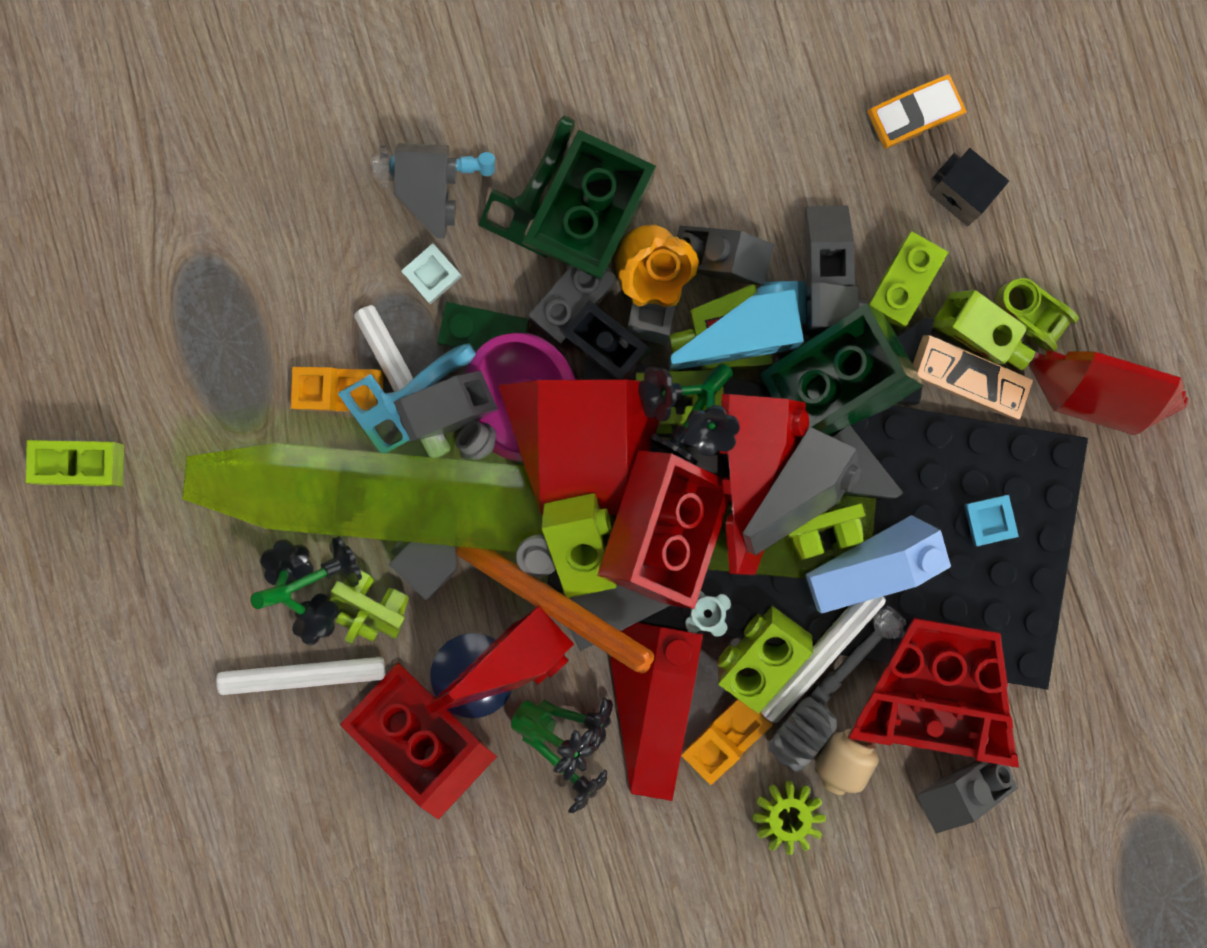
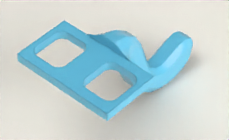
(386, 408)

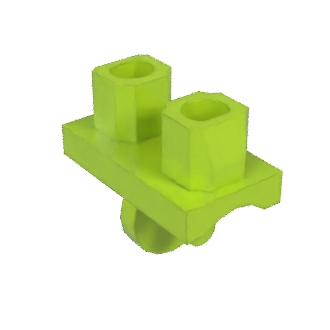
(844, 522)
(384, 617)

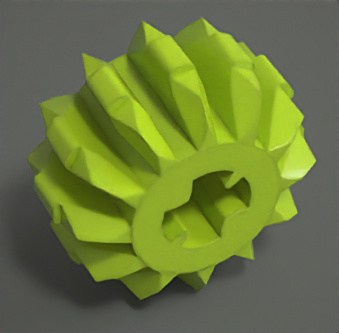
(775, 823)

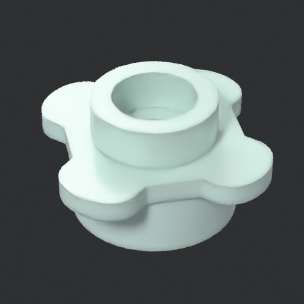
(713, 624)

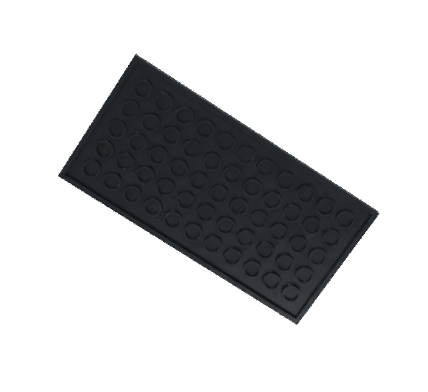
(939, 468)

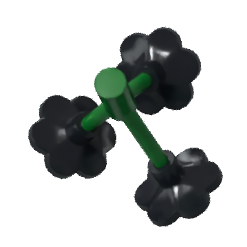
(706, 429)
(290, 570)

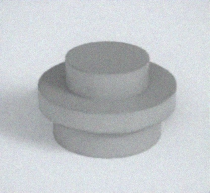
(476, 441)
(534, 556)

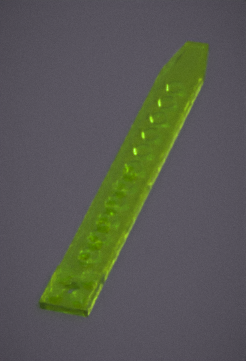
(413, 500)

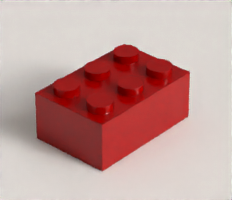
(665, 529)

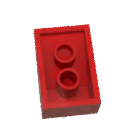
(523, 653)
(421, 751)

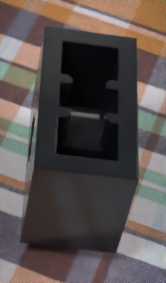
(967, 185)

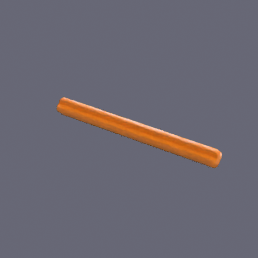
(560, 608)

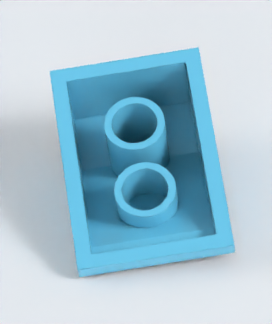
(755, 328)

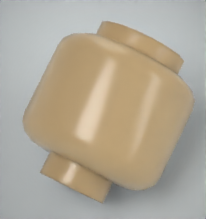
(846, 763)

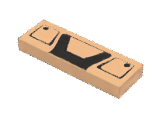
(971, 377)

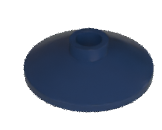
(452, 661)

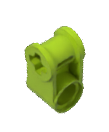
(1042, 315)

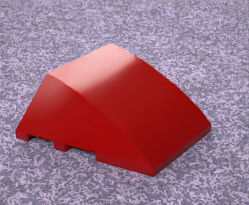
(1108, 389)
(578, 436)
(943, 695)

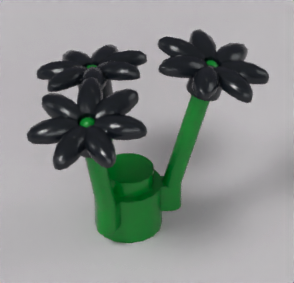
(537, 726)

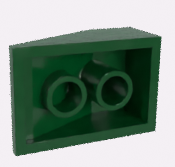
(590, 205)
(846, 372)

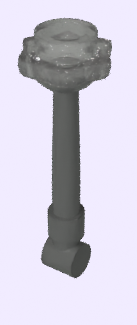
(887, 625)

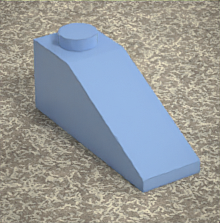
(880, 566)

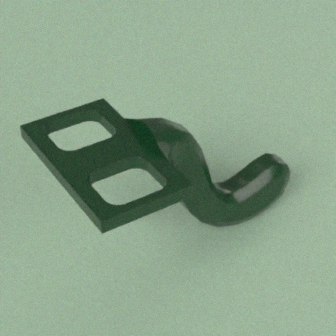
(528, 203)

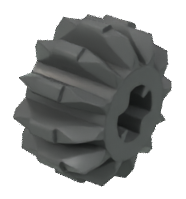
(802, 734)

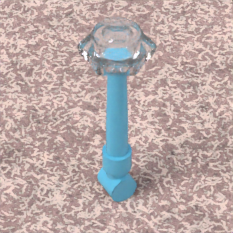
(384, 165)

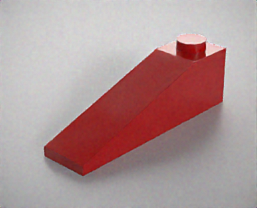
(763, 447)
(656, 707)

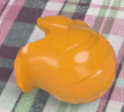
(654, 265)

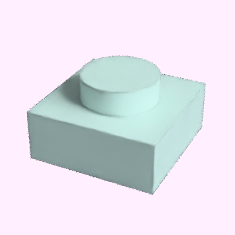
(431, 273)

